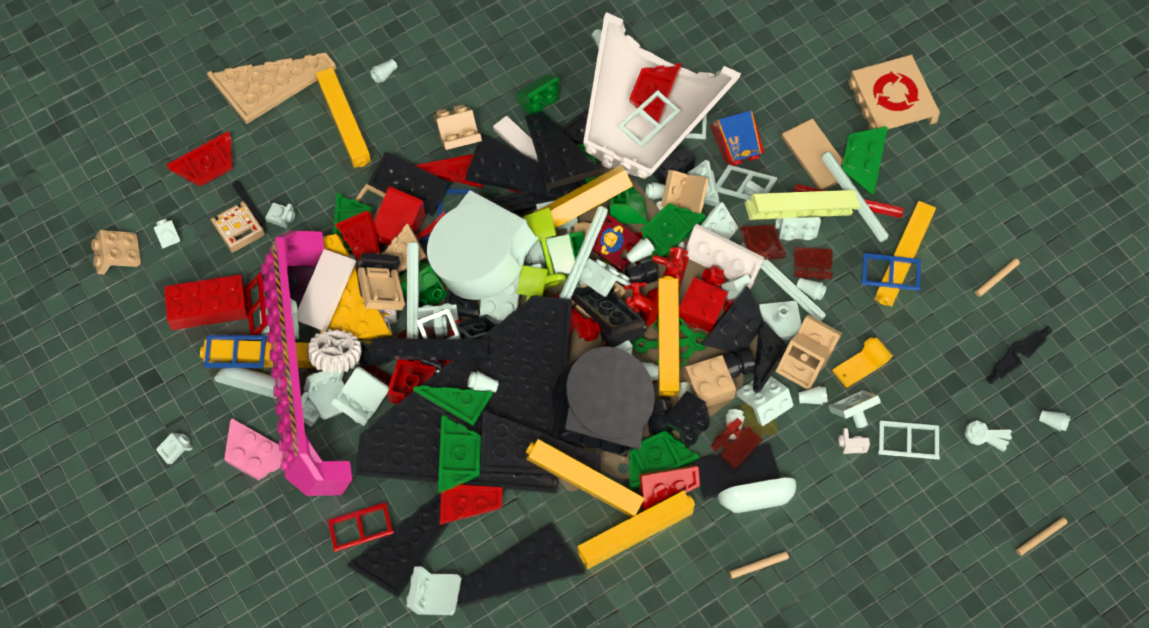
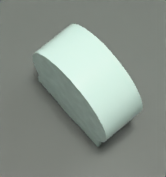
(479, 247)

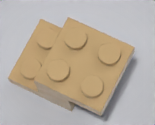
(456, 127)
(808, 352)

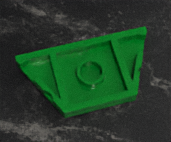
(863, 157)
(346, 209)
(670, 228)
(658, 454)
(458, 455)

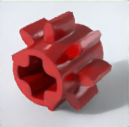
(714, 276)
(588, 330)

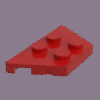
(650, 81)
(205, 161)

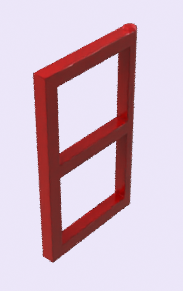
(260, 303)
(357, 514)

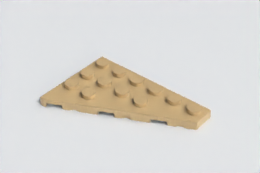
(263, 87)

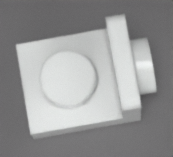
(854, 445)

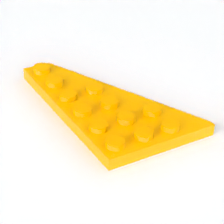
(351, 311)

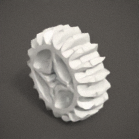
(334, 351)

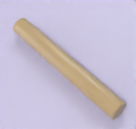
(997, 277)
(1041, 536)
(758, 565)

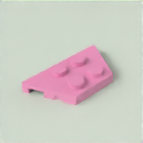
(251, 451)

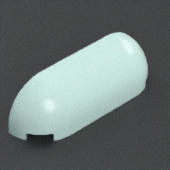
(247, 380)
(758, 495)

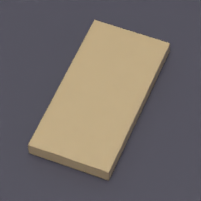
(808, 146)

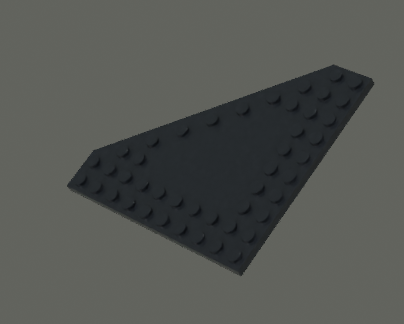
(525, 359)

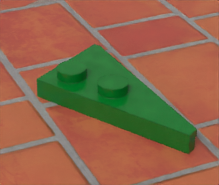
(461, 403)

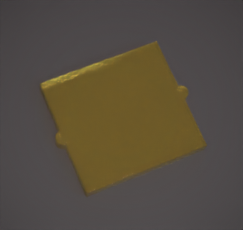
(751, 421)

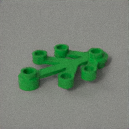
(687, 342)

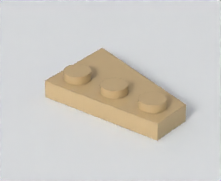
(399, 247)

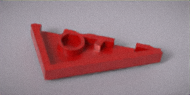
(451, 169)

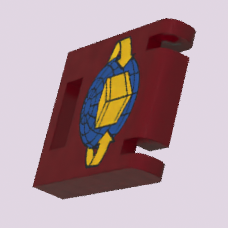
(612, 241)

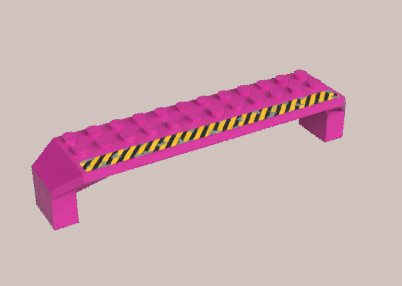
(299, 460)

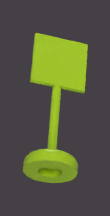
(543, 227)
(531, 281)

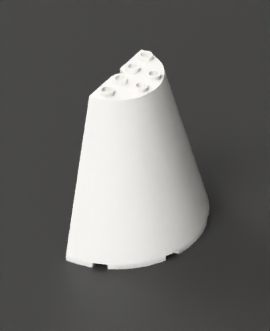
(614, 79)

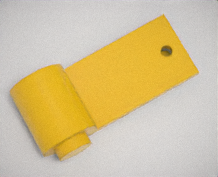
(864, 363)

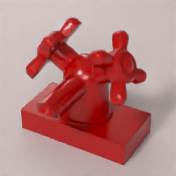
(675, 264)
(647, 304)

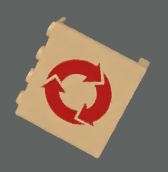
(893, 94)

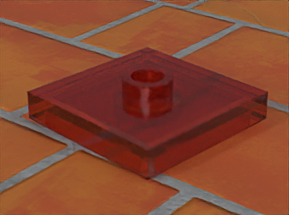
(763, 241)

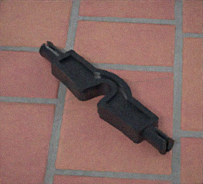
(1012, 360)

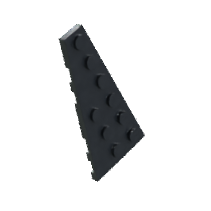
(508, 169)
(525, 566)

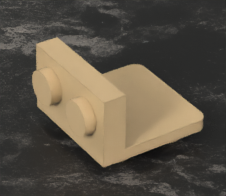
(685, 191)
(115, 249)

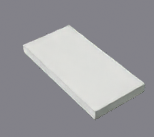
(712, 249)
(325, 290)

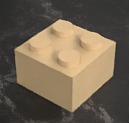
(711, 381)

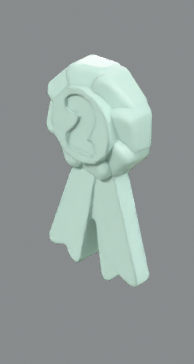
(978, 433)

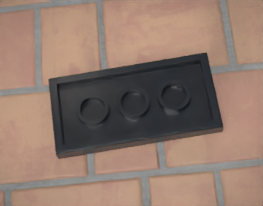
(410, 180)
(607, 311)
(718, 475)

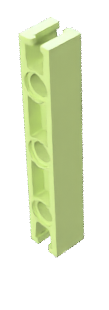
(802, 204)

